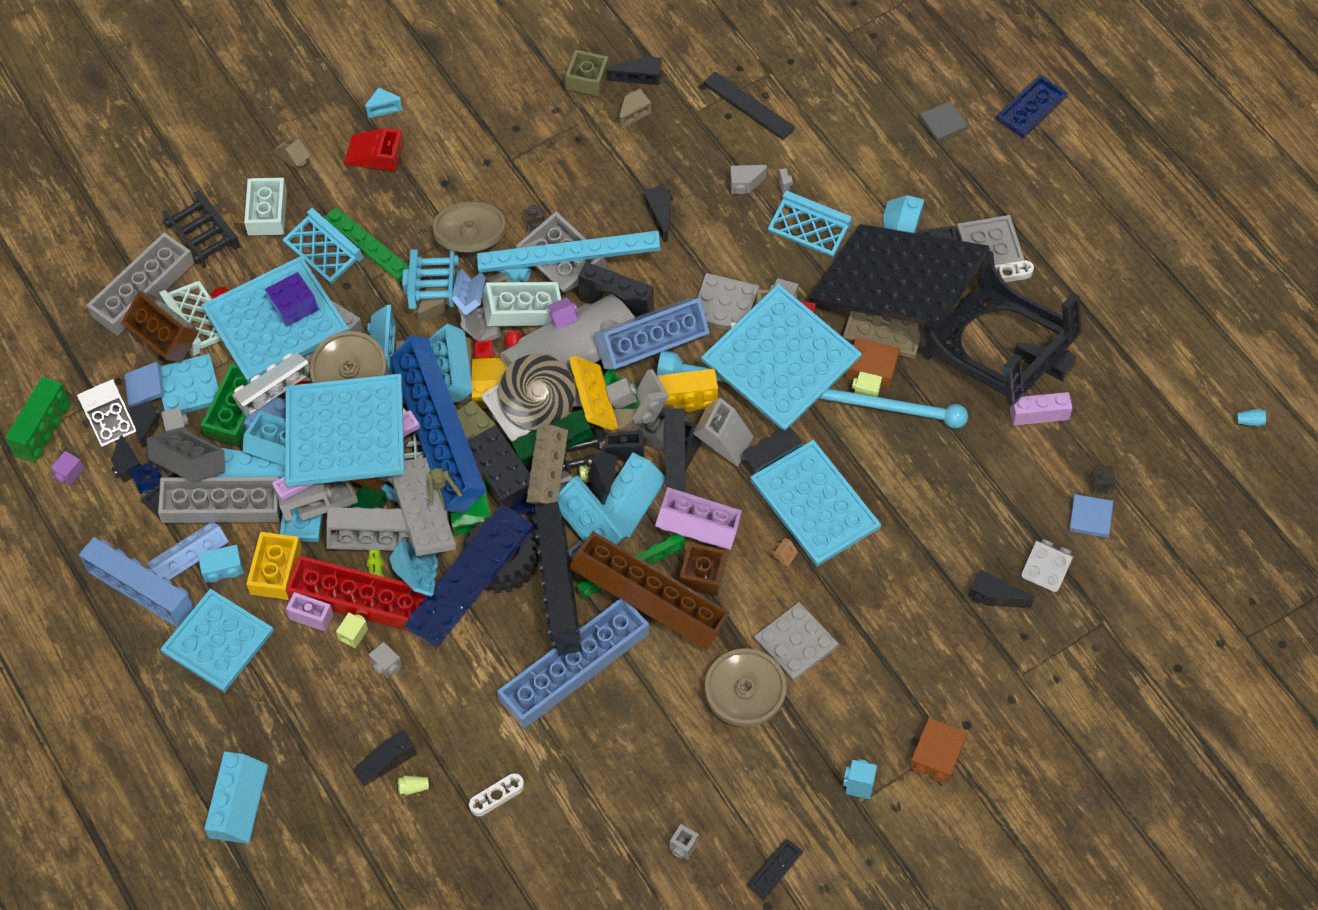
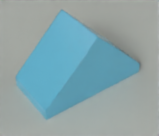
(383, 103)

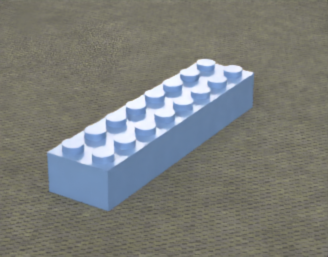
(558, 676)

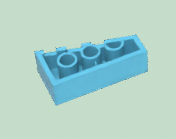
(247, 465)

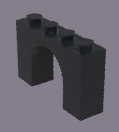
(595, 280)

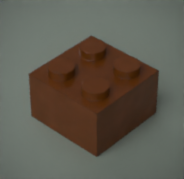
(703, 568)

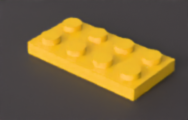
(593, 393)

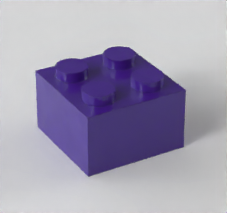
(291, 299)

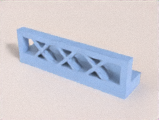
(467, 291)
(186, 551)

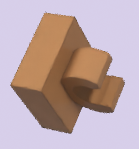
(785, 552)

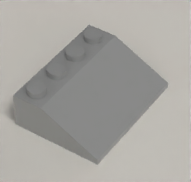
(555, 231)

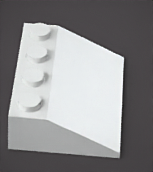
(272, 383)

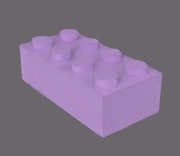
(698, 518)

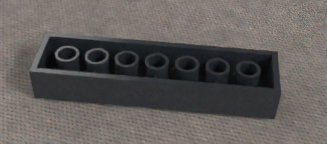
(557, 579)

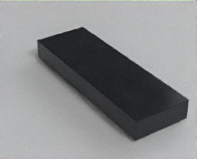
(775, 869)

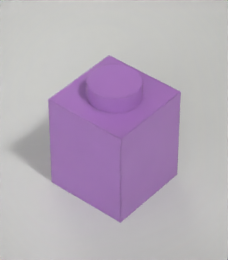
(562, 312)
(67, 468)

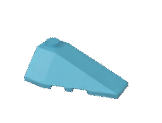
(903, 213)
(413, 569)

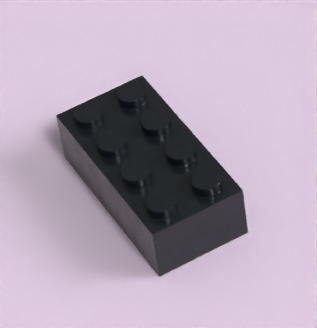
(500, 467)

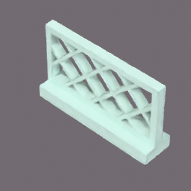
(167, 298)

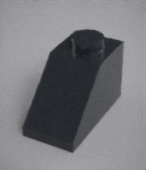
(145, 420)
(625, 443)
(123, 460)

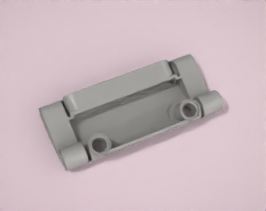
(573, 338)

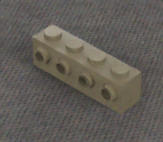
(547, 465)

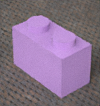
(309, 611)

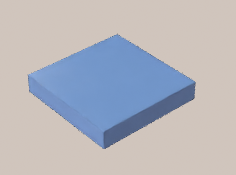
(144, 384)
(1091, 516)

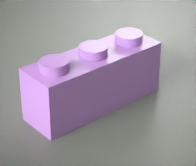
(1041, 409)

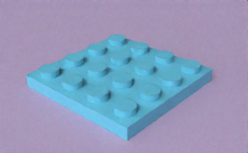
(217, 640)

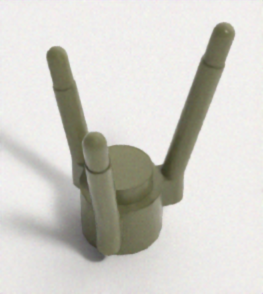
(437, 479)

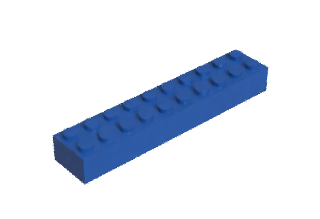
(439, 423)

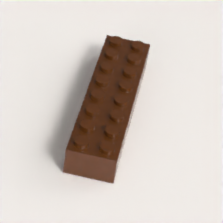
(649, 590)

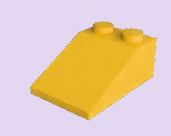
(485, 375)

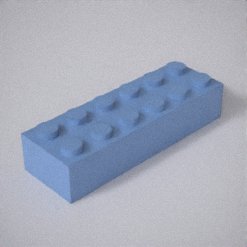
(651, 333)
(136, 582)

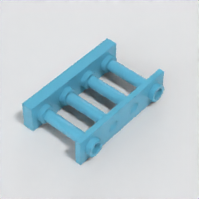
(416, 273)

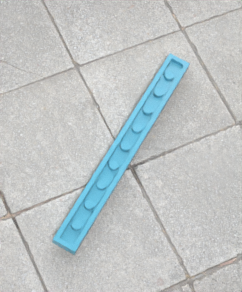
(569, 251)

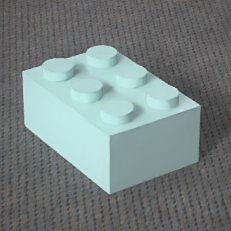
(265, 206)

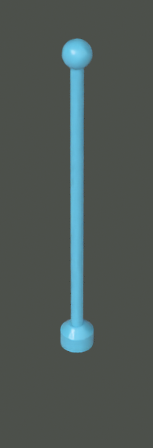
(954, 415)

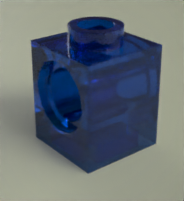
(139, 474)

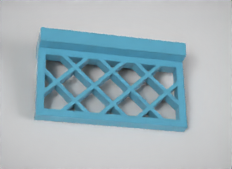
(815, 210)
(335, 238)

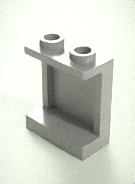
(306, 496)

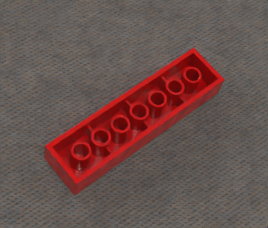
(355, 592)

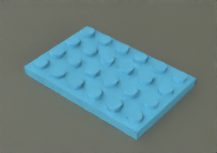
(815, 502)

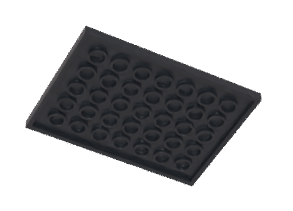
(900, 275)

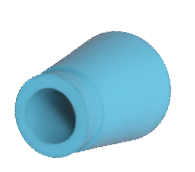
(1252, 417)

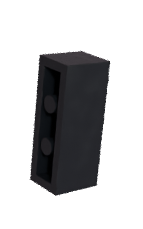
(770, 450)

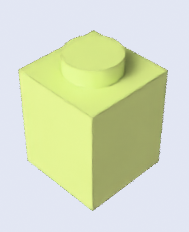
(867, 384)
(352, 629)

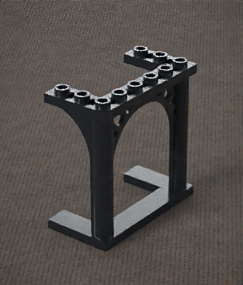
(993, 287)

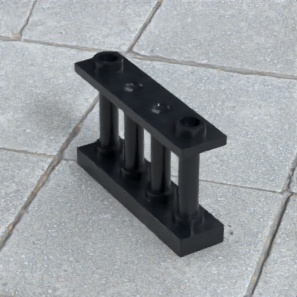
(209, 214)
(597, 441)

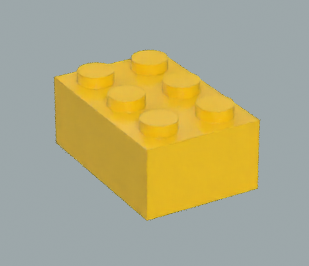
(690, 389)
(273, 565)

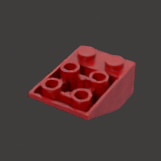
(375, 149)

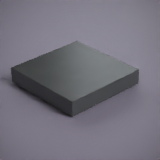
(943, 121)

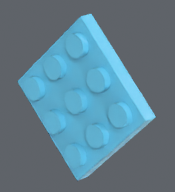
(189, 384)

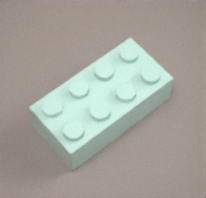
(519, 303)

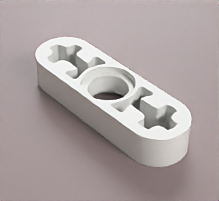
(1016, 267)
(512, 792)

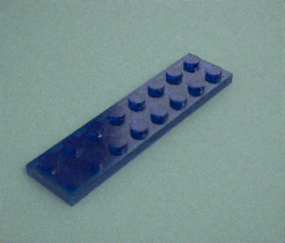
(469, 576)

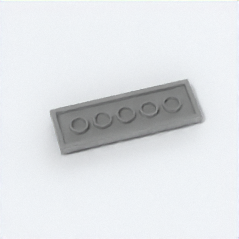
(425, 522)

